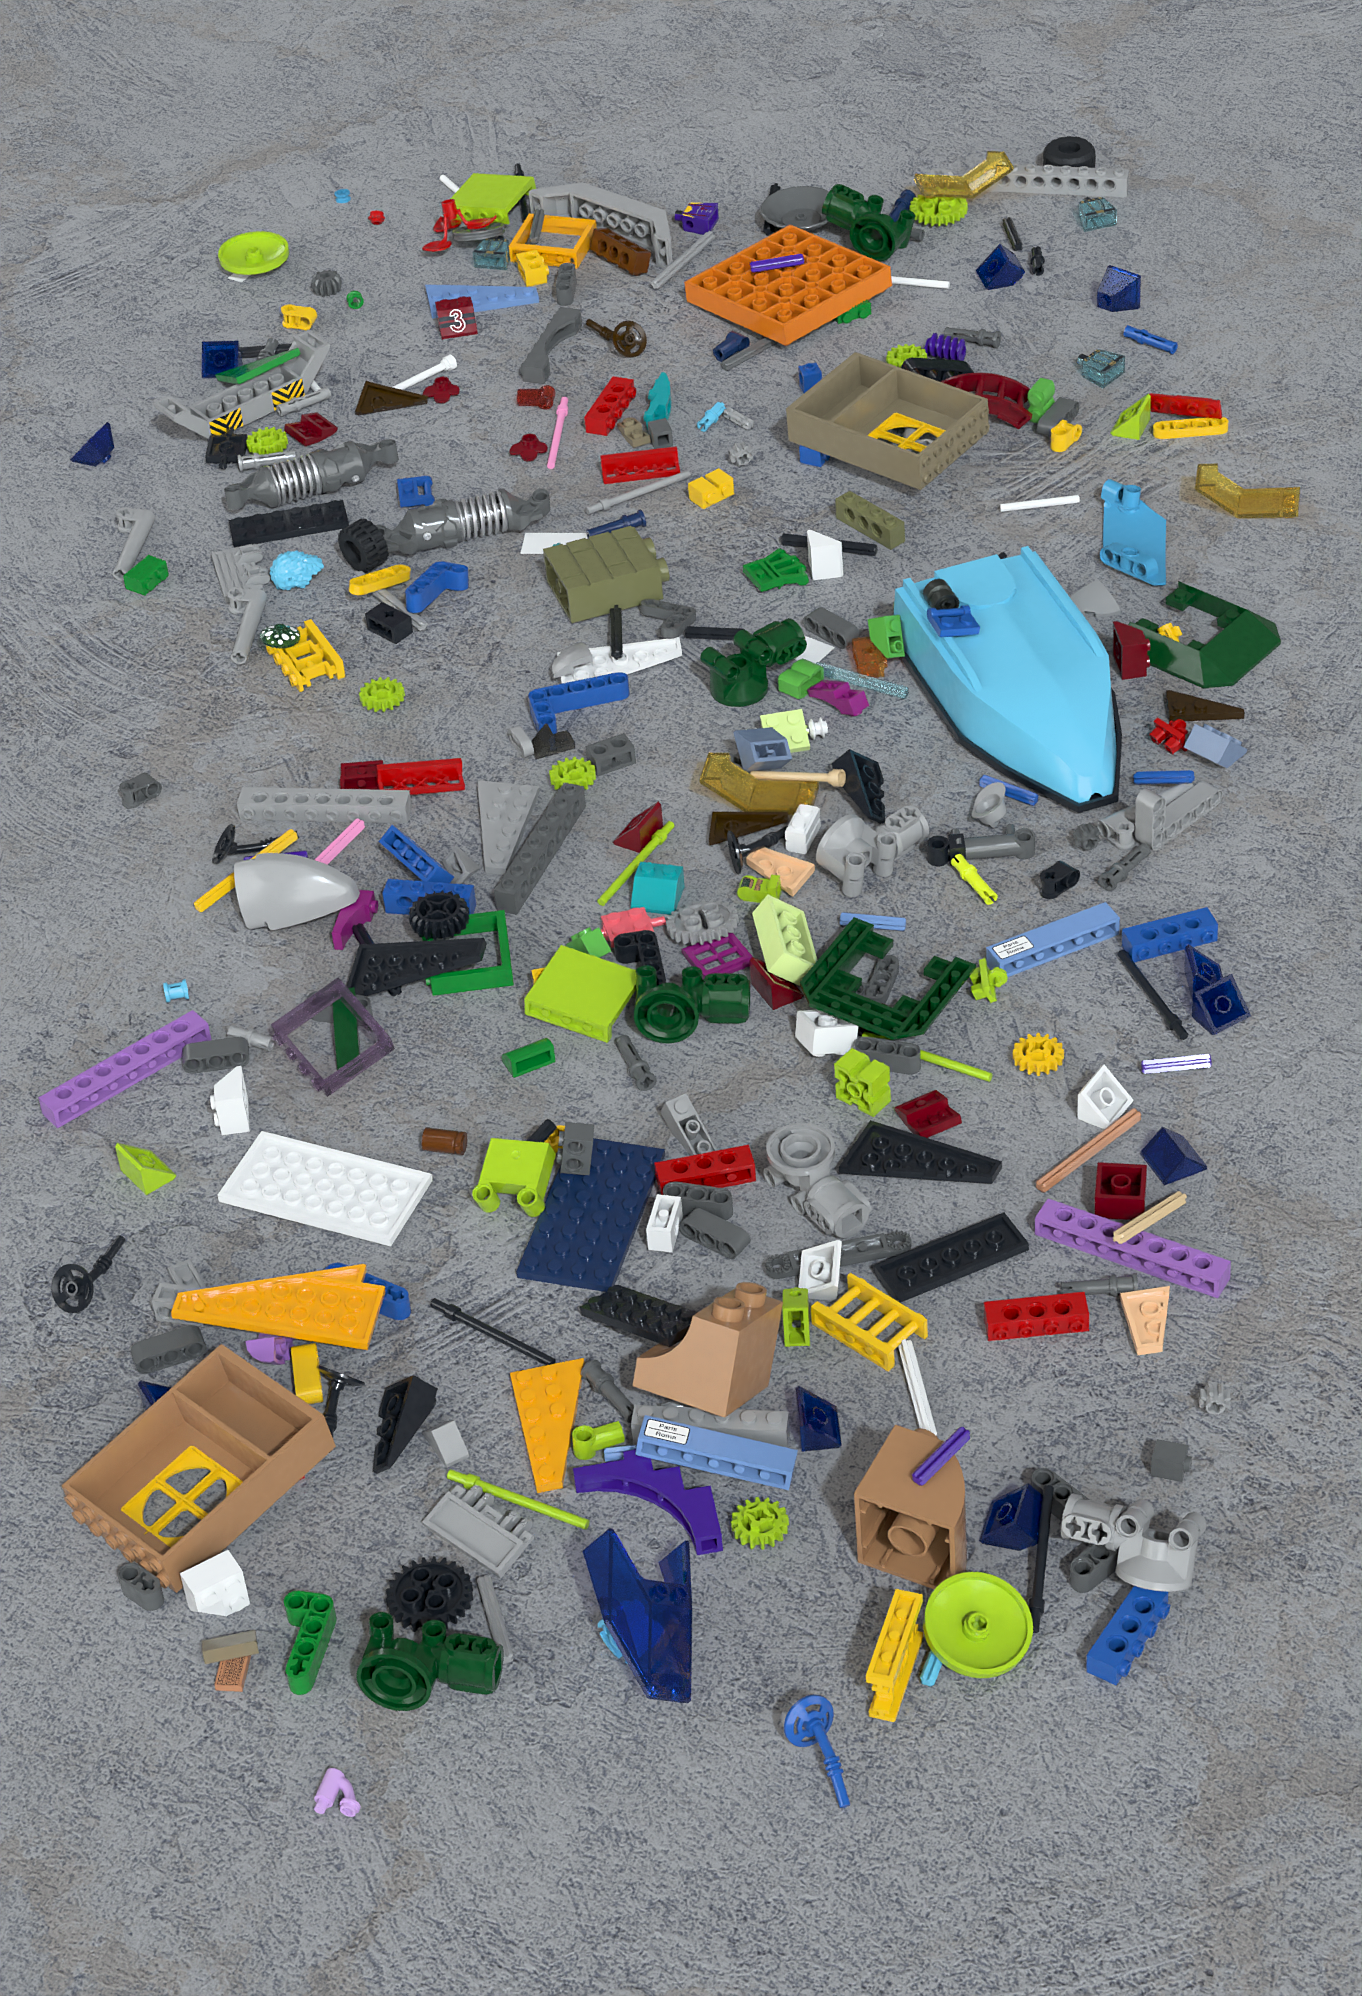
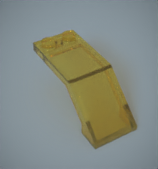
(970, 184)
(1246, 502)
(753, 794)

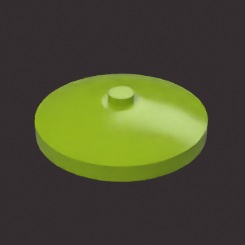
(253, 252)
(977, 1625)

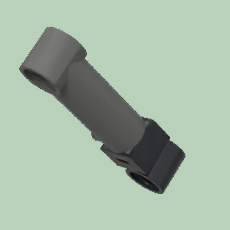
(1014, 843)

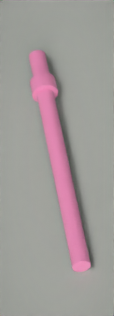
(562, 411)

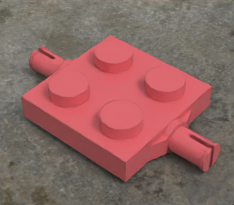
(628, 921)

